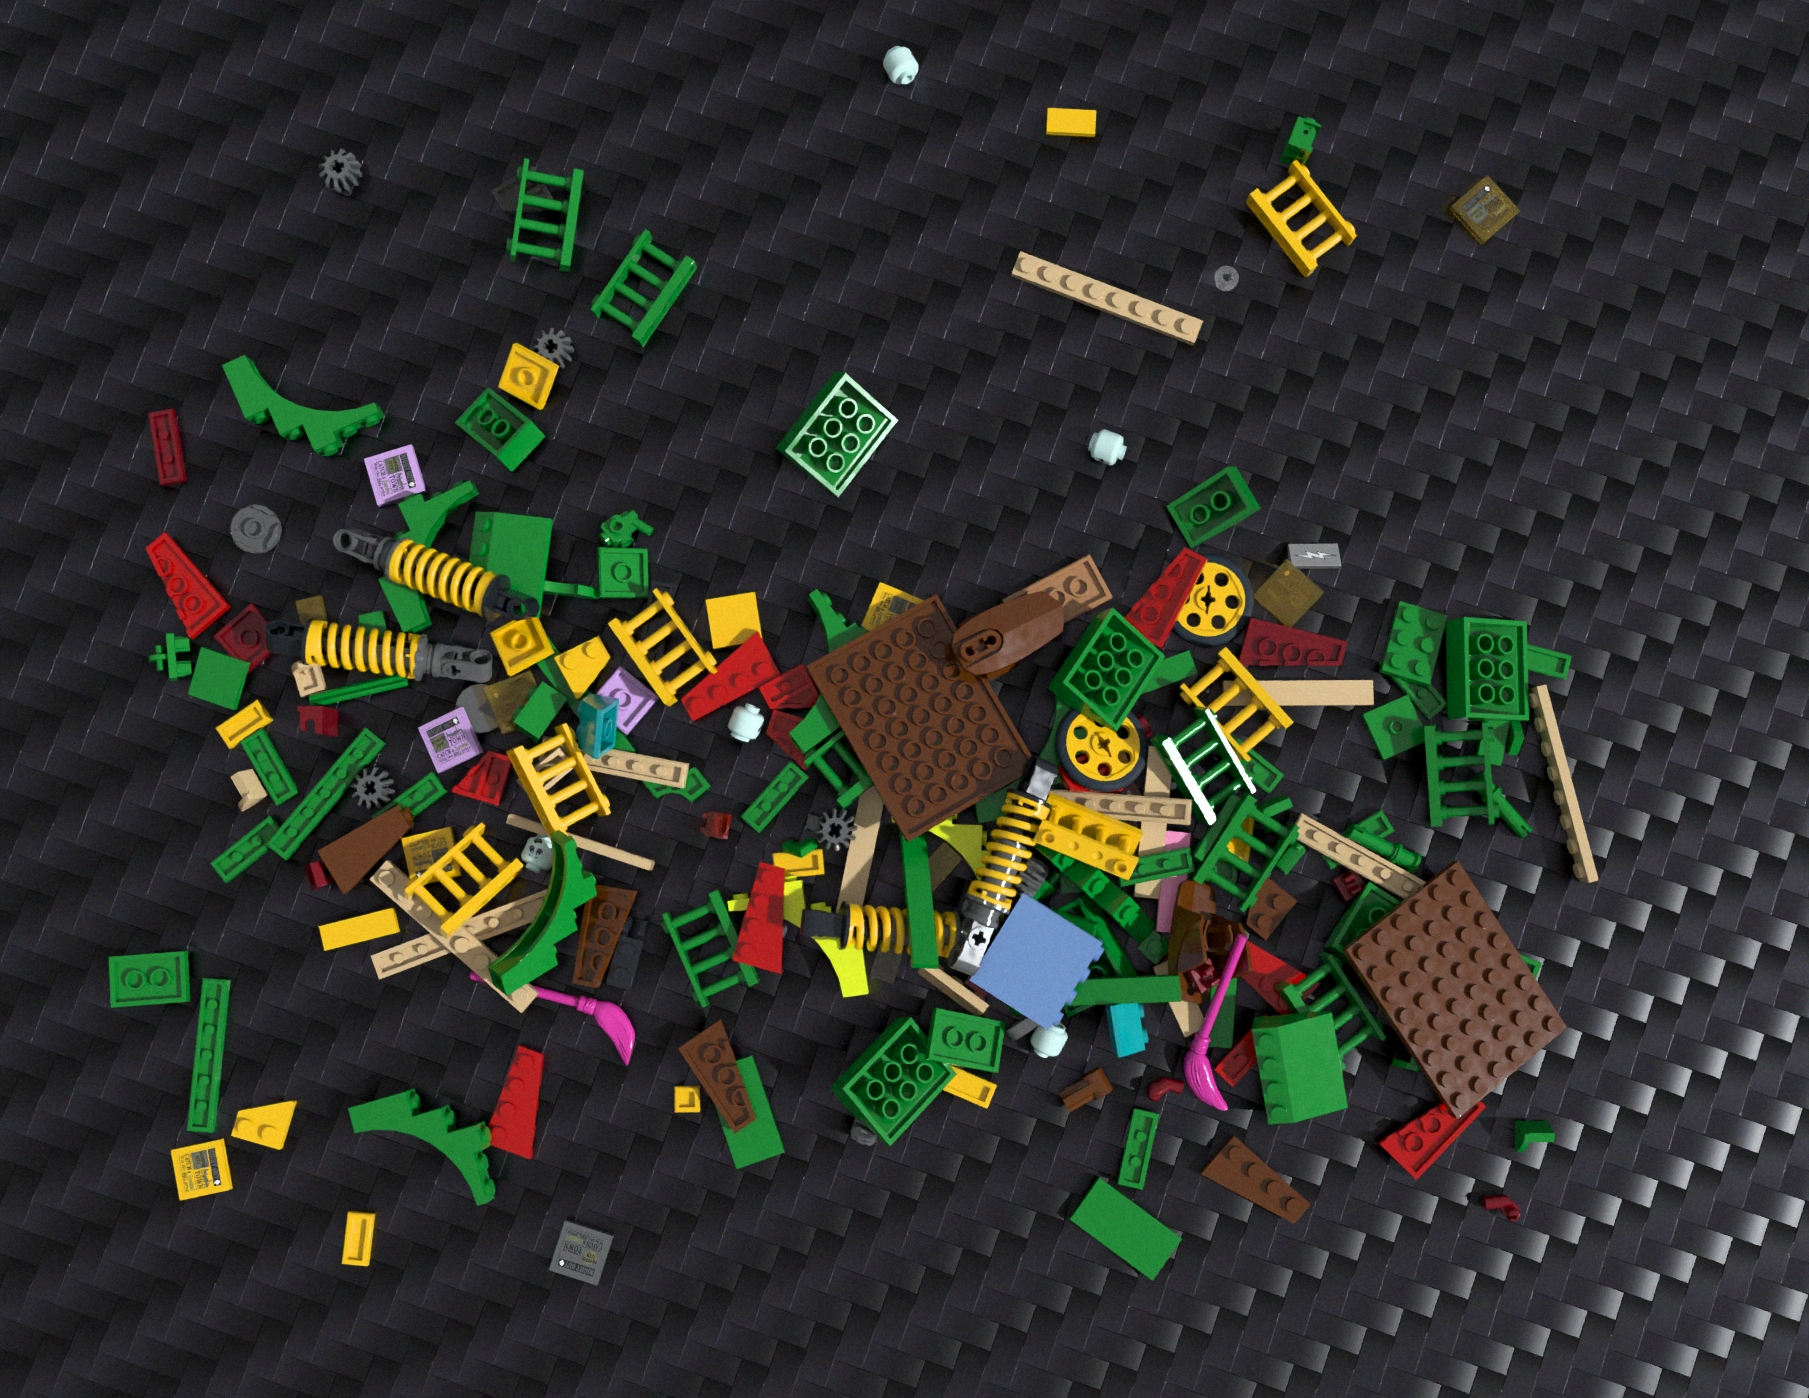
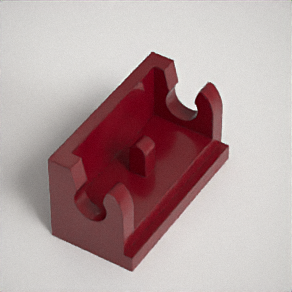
(324, 719)

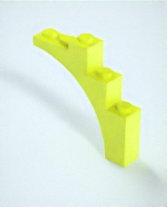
(967, 841)
(847, 963)

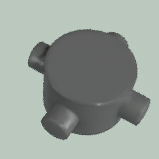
(811, 822)

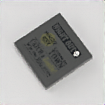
(581, 1252)

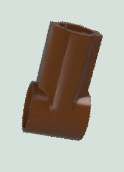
(1091, 1086)

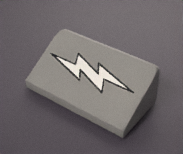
(1314, 556)

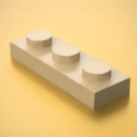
(955, 990)

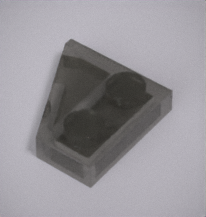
(508, 194)

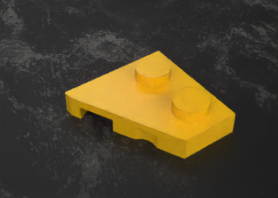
(582, 665)
(265, 1124)

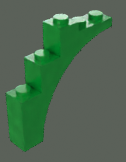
(323, 428)
(424, 521)
(820, 722)
(990, 807)
(1101, 891)
(555, 920)
(436, 1126)

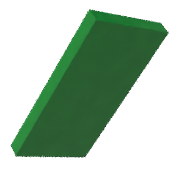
(761, 1137)
(1125, 1228)

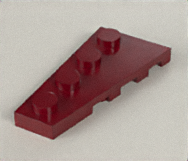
(1278, 644)

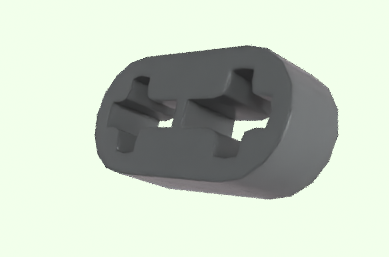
(1021, 1028)

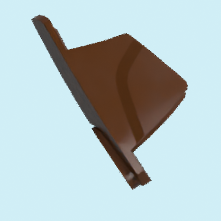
(1016, 632)
(1200, 935)

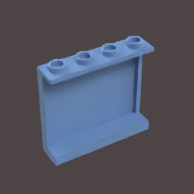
(1037, 961)

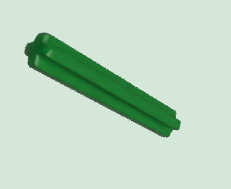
(357, 690)

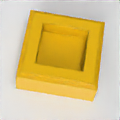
(687, 1098)

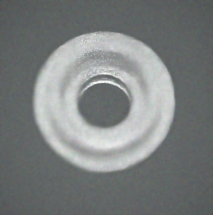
(1221, 283)

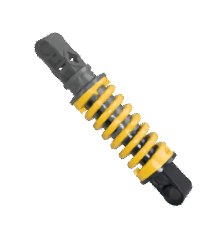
(438, 575)
(376, 652)
(990, 893)
(888, 926)

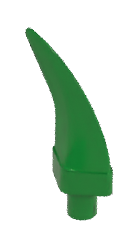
(1047, 888)

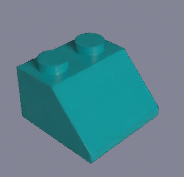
(597, 724)
(1126, 1028)

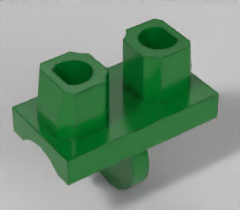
(174, 646)

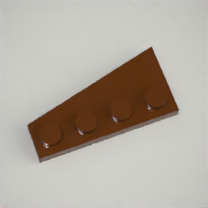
(599, 933)
(717, 1070)
(1250, 1177)

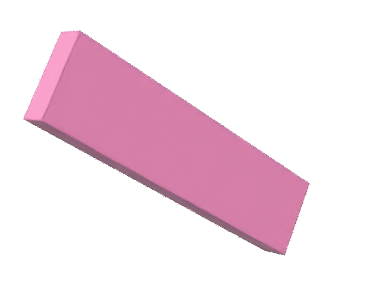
(1170, 885)

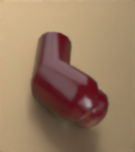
(1162, 1085)
(1504, 1204)

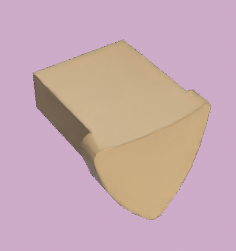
(308, 678)
(249, 788)

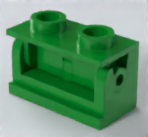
(1299, 141)
(539, 711)

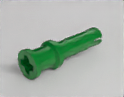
(1506, 811)
(1393, 852)

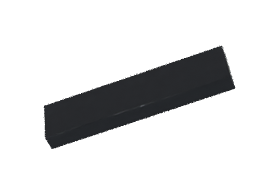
(655, 623)

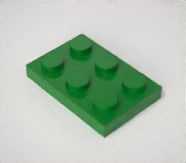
(1413, 643)
(149, 979)
(965, 1040)

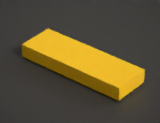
(359, 929)

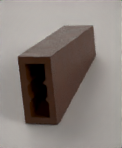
(360, 850)

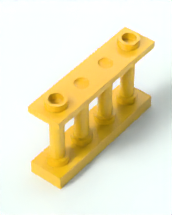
(1290, 240)
(639, 649)
(1244, 681)
(534, 781)
(1089, 836)
(469, 904)

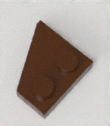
(1269, 909)

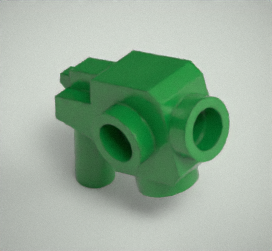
(619, 528)

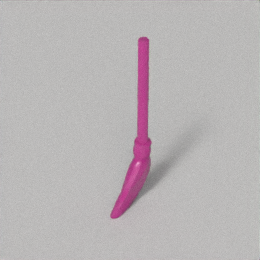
(606, 1014)
(1195, 1063)

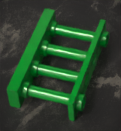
(568, 207)
(656, 309)
(1438, 762)
(1180, 768)
(845, 793)
(1233, 829)
(725, 927)
(1291, 995)

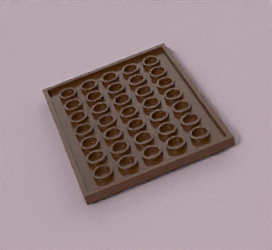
(919, 720)
(1454, 989)

